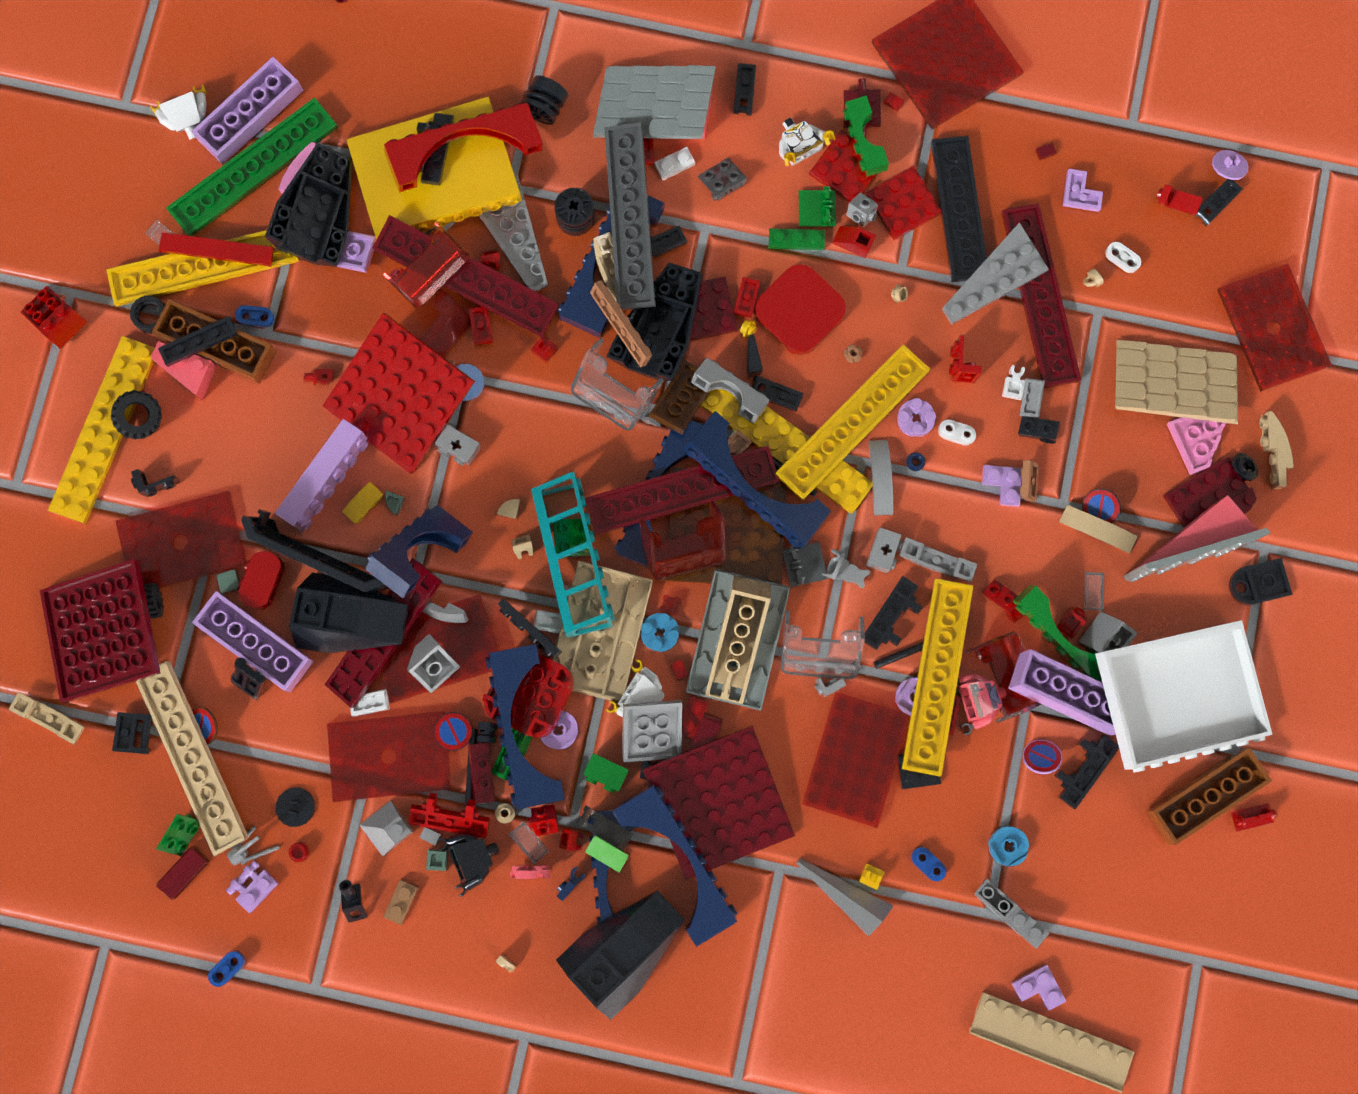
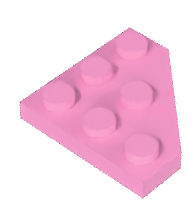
(1196, 441)

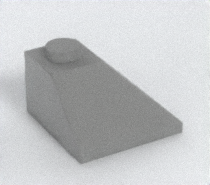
(431, 664)
(387, 828)

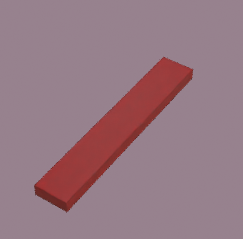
(216, 249)

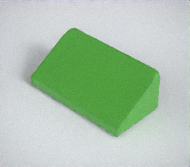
(607, 853)

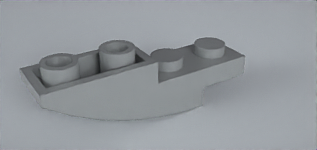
(1011, 914)

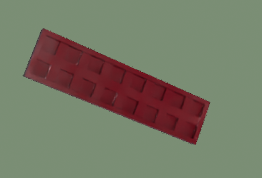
(362, 666)

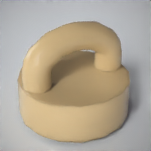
(1095, 277)

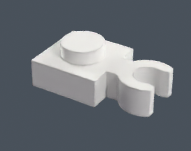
(1013, 385)

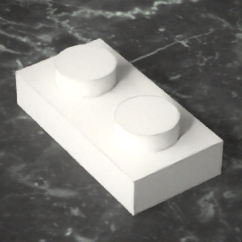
(674, 163)

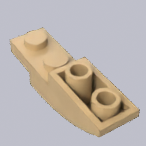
(1276, 442)

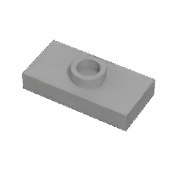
(1032, 398)

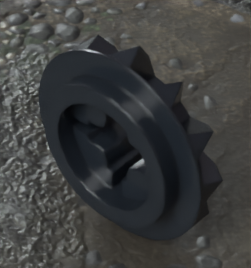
(1243, 461)

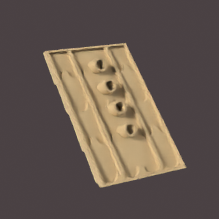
(1176, 381)
(604, 657)

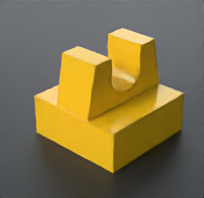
(871, 876)

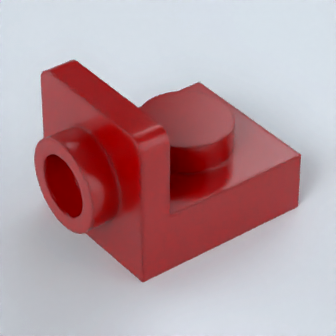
(1072, 621)

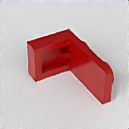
(1179, 200)
(1003, 598)

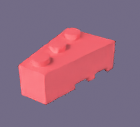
(191, 372)

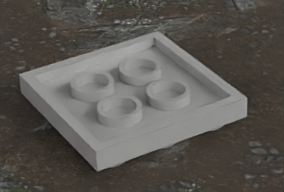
(651, 730)

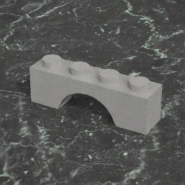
(712, 376)

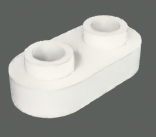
(1123, 256)
(957, 432)

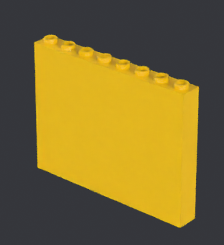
(473, 180)

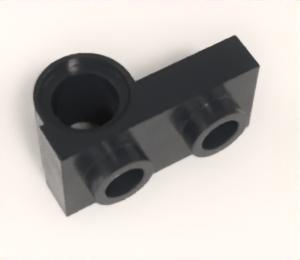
(1040, 429)

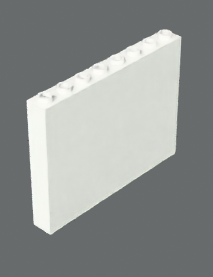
(1183, 696)

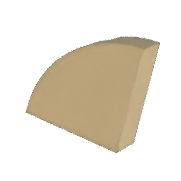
(509, 509)
(503, 961)

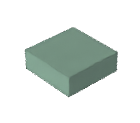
(228, 581)
(437, 860)

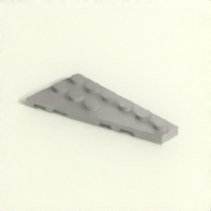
(515, 237)
(1005, 270)

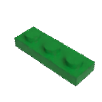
(796, 239)

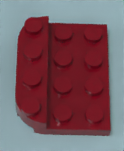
(1207, 488)

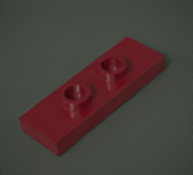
(481, 773)

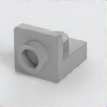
(833, 686)

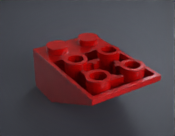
(53, 317)

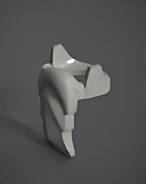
(841, 569)

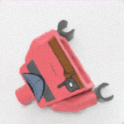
(980, 700)

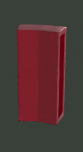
(182, 873)

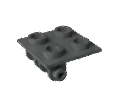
(722, 178)
(804, 564)

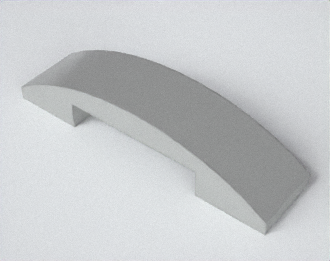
(881, 477)
(937, 561)
(448, 614)

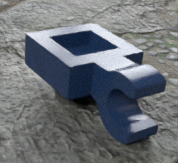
(565, 888)

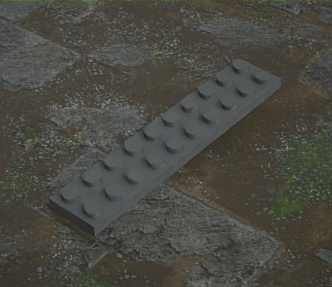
(629, 216)

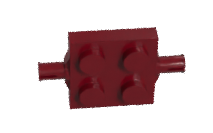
(874, 99)

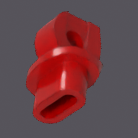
(316, 376)

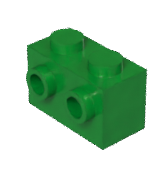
(605, 772)

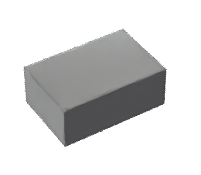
(430, 836)

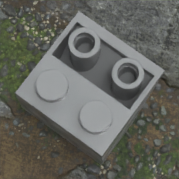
(1107, 634)

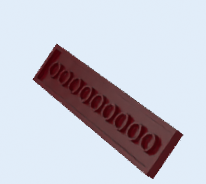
(472, 280)
(1044, 305)
(675, 492)

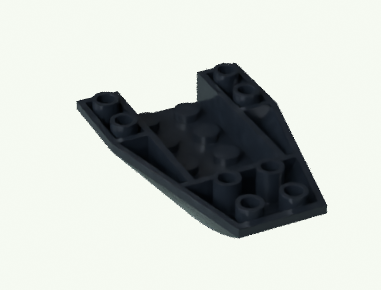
(314, 209)
(666, 326)
(341, 618)
(621, 952)

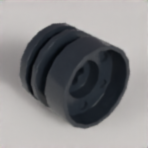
(545, 99)
(574, 221)

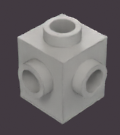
(862, 210)

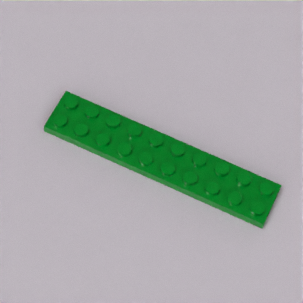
(251, 167)

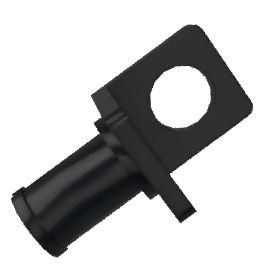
(352, 901)

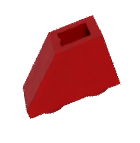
(854, 240)

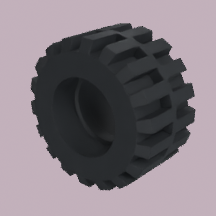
(146, 401)

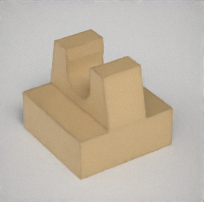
(521, 544)

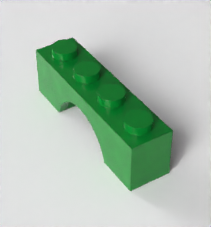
(872, 157)

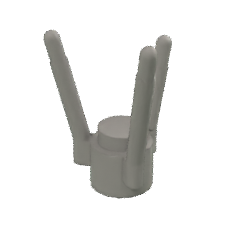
(239, 852)

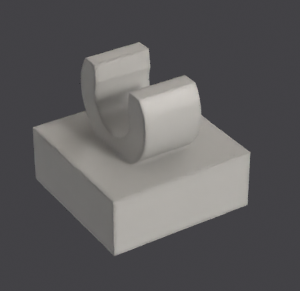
(645, 418)

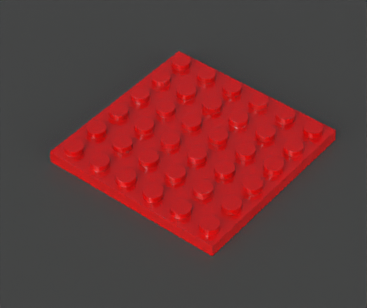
(398, 393)

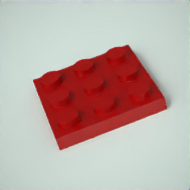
(841, 168)
(904, 203)

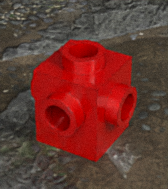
(543, 820)

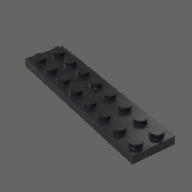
(959, 206)

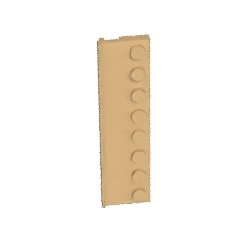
(1051, 1042)

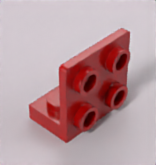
(962, 372)

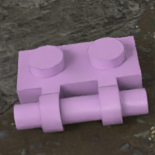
(257, 891)

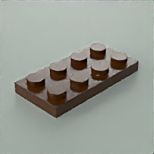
(679, 400)

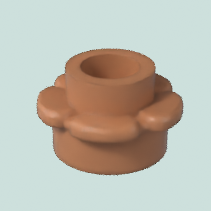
(852, 358)

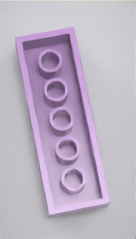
(247, 110)
(322, 476)
(252, 641)
(1062, 690)

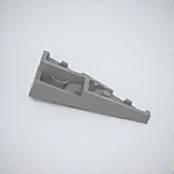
(859, 905)

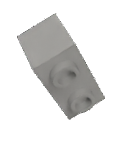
(451, 437)
(883, 539)

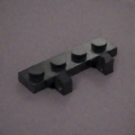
(434, 166)
(898, 601)
(522, 623)
(1097, 756)

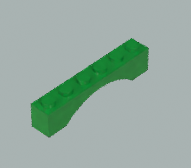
(1036, 607)

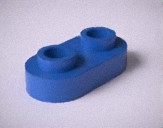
(255, 316)
(928, 865)
(227, 967)

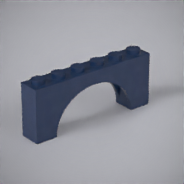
(391, 561)

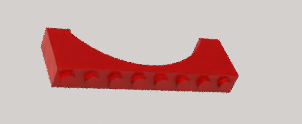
(510, 125)

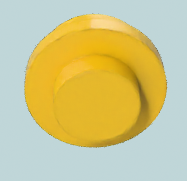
(748, 328)

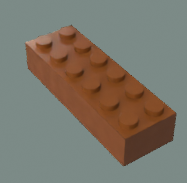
(239, 354)
(1209, 796)

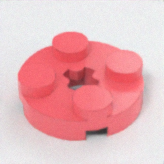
(524, 872)

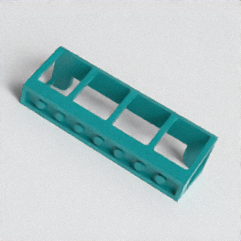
(570, 629)

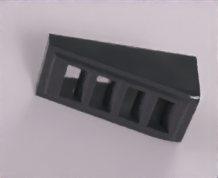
(754, 364)

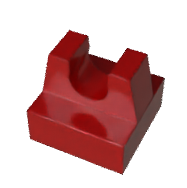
(490, 256)
(544, 349)
(569, 839)

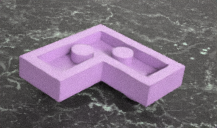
(1077, 196)
(1007, 479)
(1040, 982)

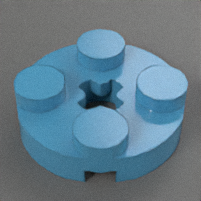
(657, 643)
(997, 844)

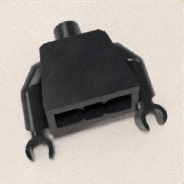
(470, 858)

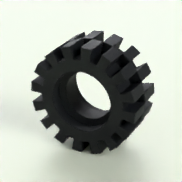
(154, 600)

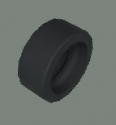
(136, 308)

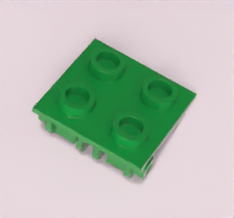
(817, 207)
(569, 534)
(179, 834)

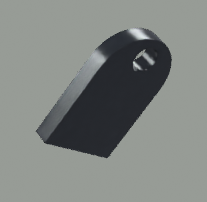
(1261, 582)

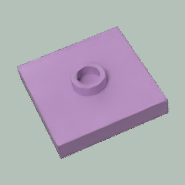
(357, 252)

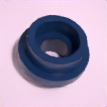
(917, 456)

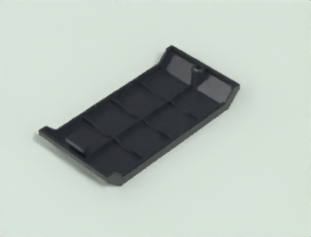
(265, 532)

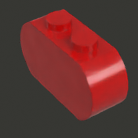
(261, 580)

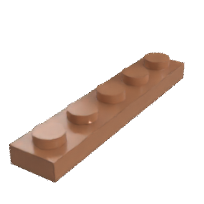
(621, 323)

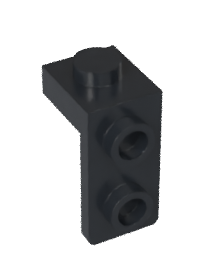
(140, 483)

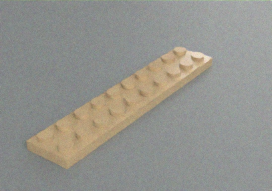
(192, 760)

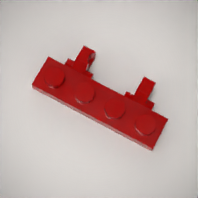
(466, 821)

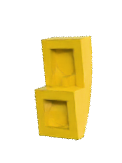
(363, 502)

